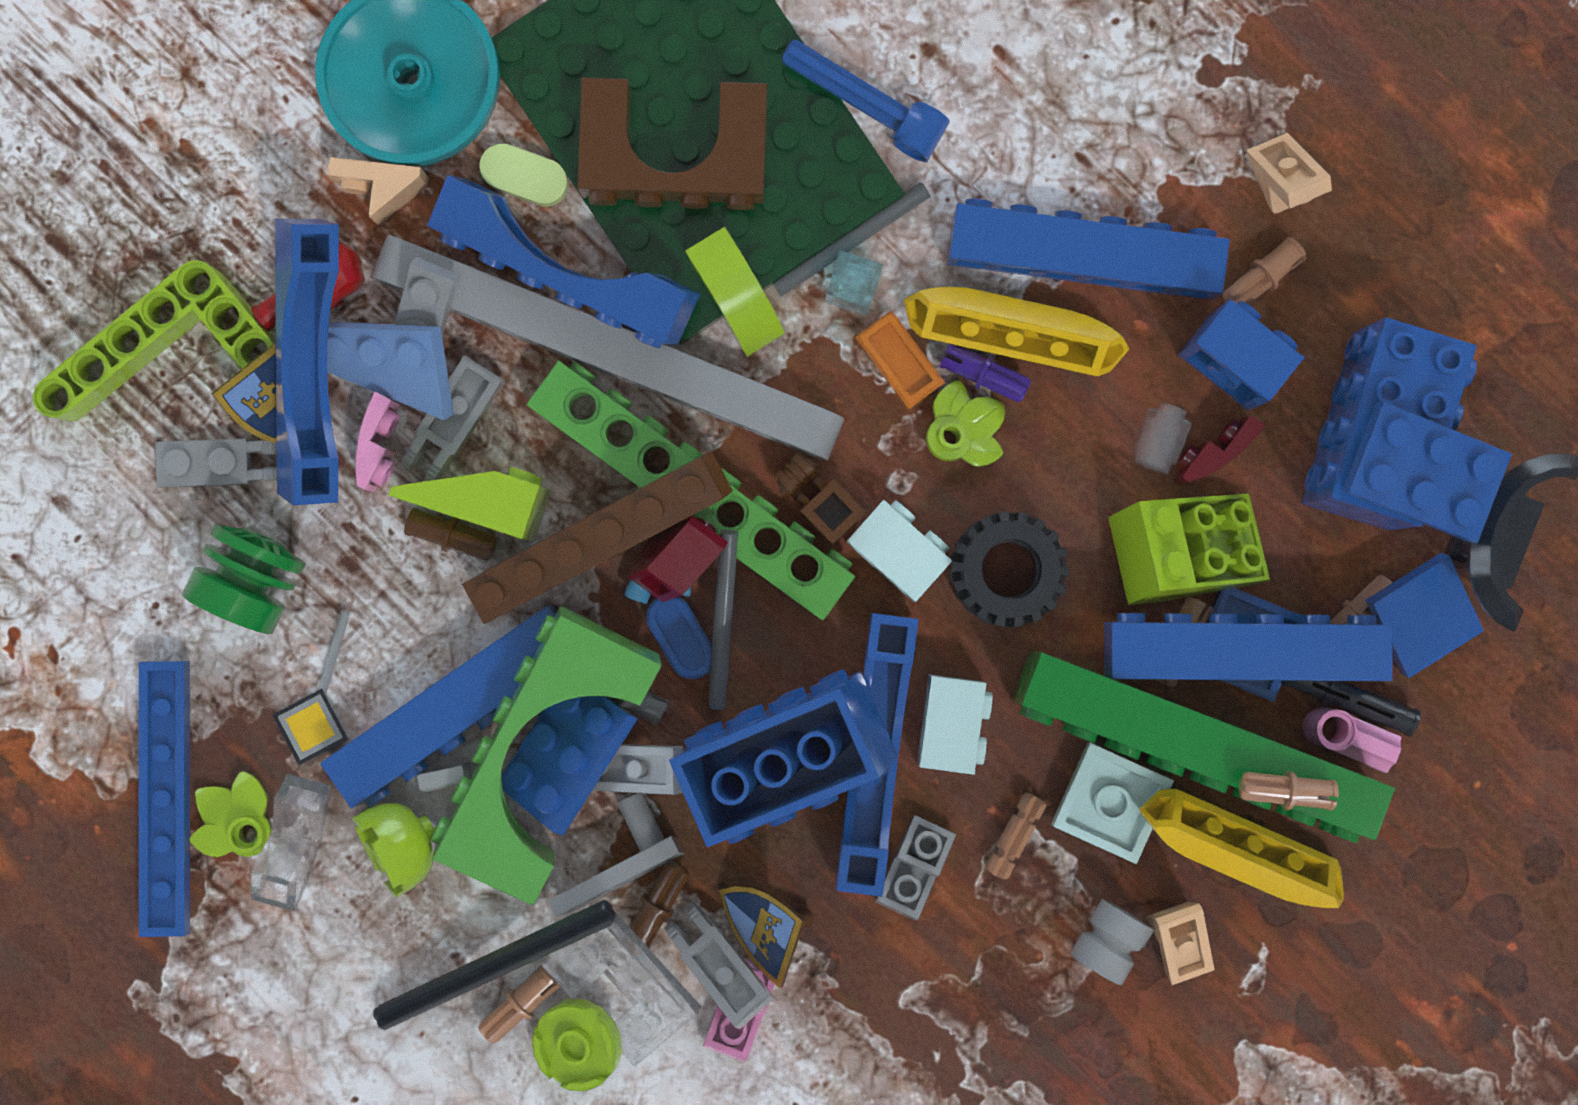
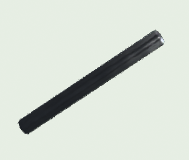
(495, 964)

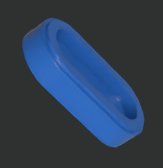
(680, 637)

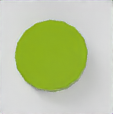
(577, 1044)

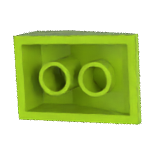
(489, 499)

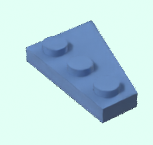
(393, 361)

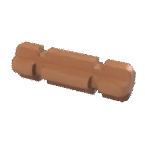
(1015, 836)

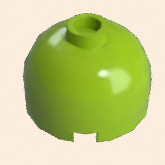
(396, 844)

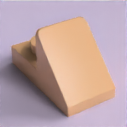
(1287, 173)
(390, 183)
(1182, 941)

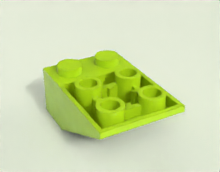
(1187, 547)

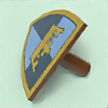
(251, 396)
(765, 928)

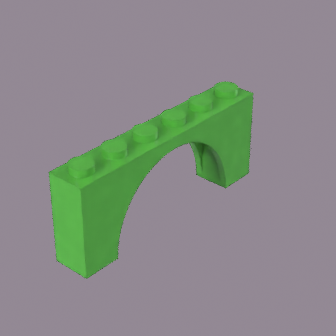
(570, 663)

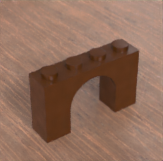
(613, 171)

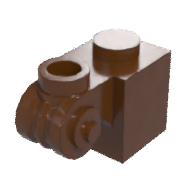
(825, 506)

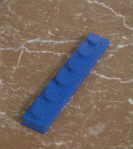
(164, 798)

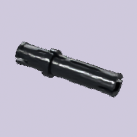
(1397, 717)

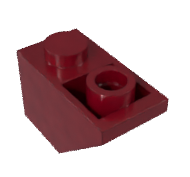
(676, 558)

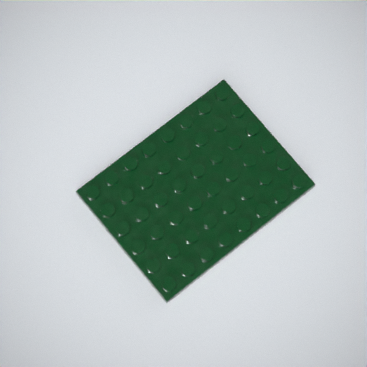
(675, 54)

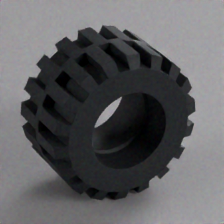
(1046, 558)

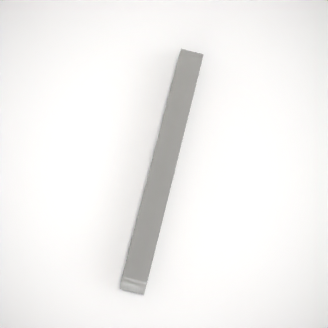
(621, 354)

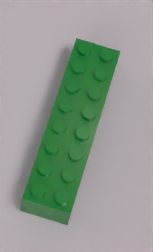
(1191, 740)

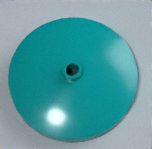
(372, 54)

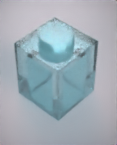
(853, 283)

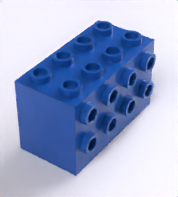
(1393, 366)
(783, 758)

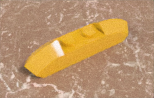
(1015, 329)
(1244, 850)

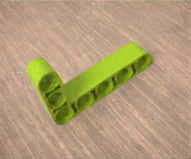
(153, 339)

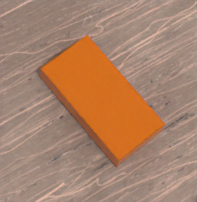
(899, 360)

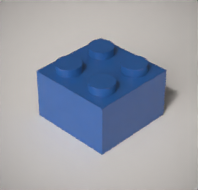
(1242, 354)

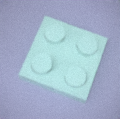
(1106, 800)

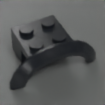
(1506, 536)

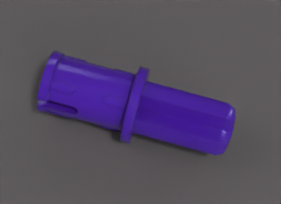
(986, 373)

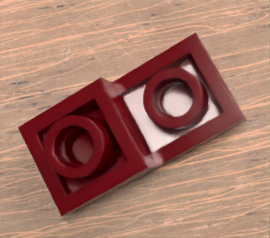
(1207, 457)

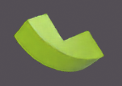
(735, 291)

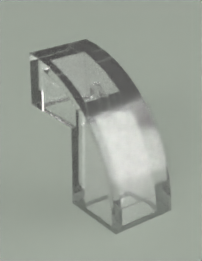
(293, 844)

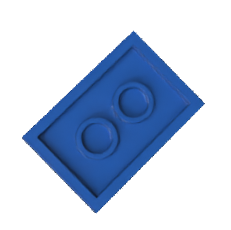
(1426, 472)
(566, 758)

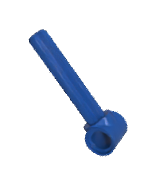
(915, 128)

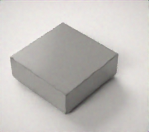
(443, 777)

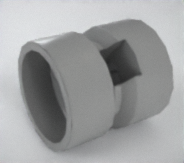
(1112, 940)

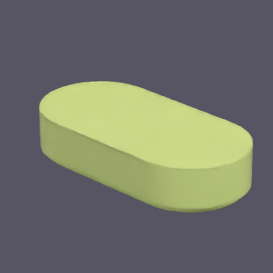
(524, 175)

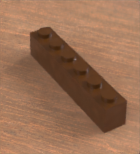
(598, 537)

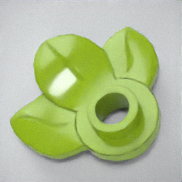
(971, 423)
(227, 814)

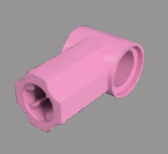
(1353, 738)

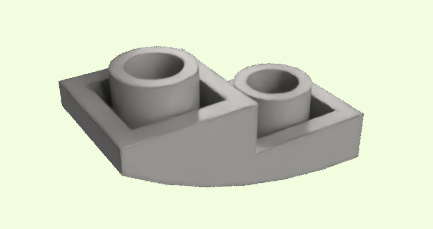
(915, 867)

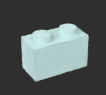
(900, 550)
(953, 724)

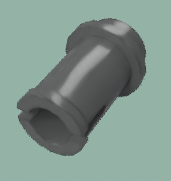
(650, 708)

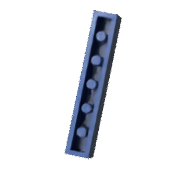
(1087, 250)
(1247, 650)
(433, 719)

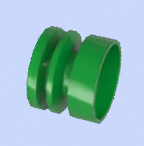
(243, 578)

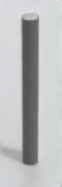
(852, 239)
(723, 621)

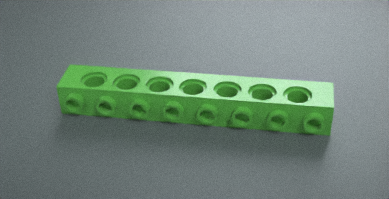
(555, 403)

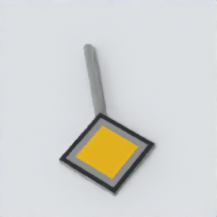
(312, 722)

